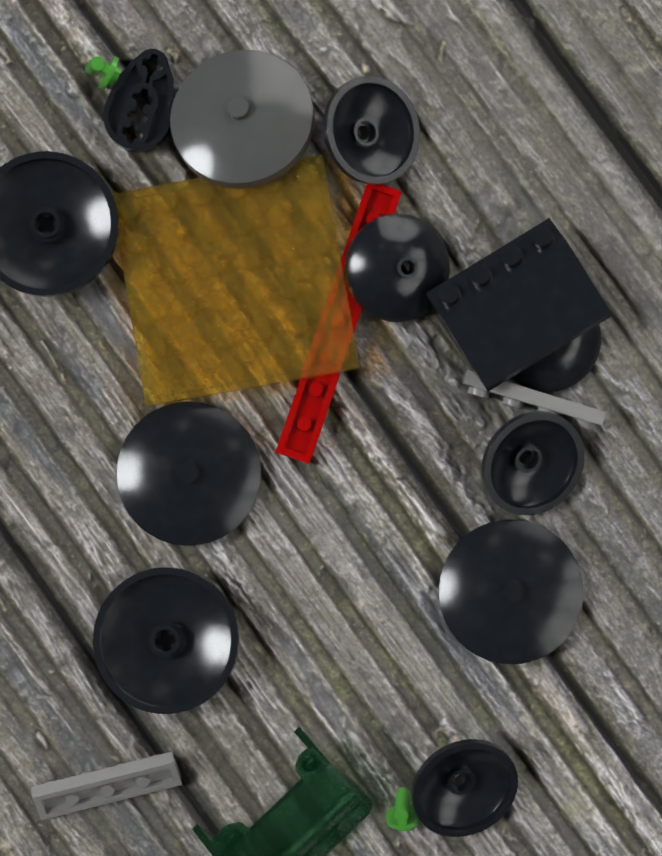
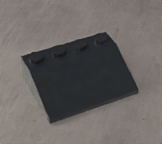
(518, 304)

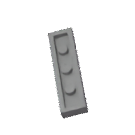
(517, 395)
(106, 785)

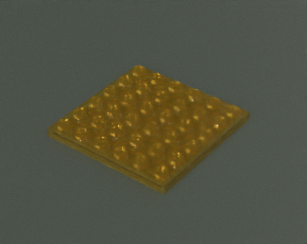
(235, 284)

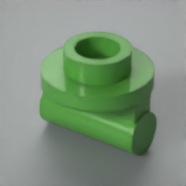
(108, 72)
(402, 815)

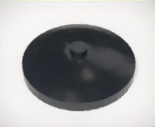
(54, 224)
(188, 473)
(510, 591)
(165, 640)

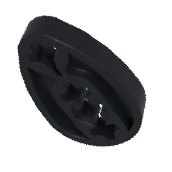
(120, 103)

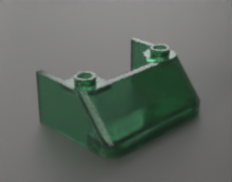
(306, 819)

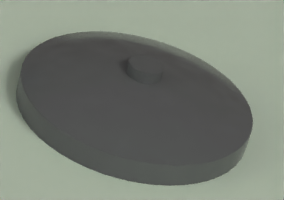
(242, 119)

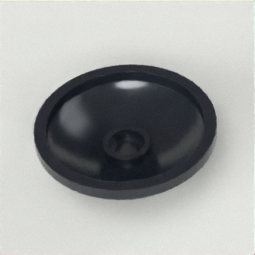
(387, 129)
(376, 262)
(564, 366)
(545, 472)
(472, 799)

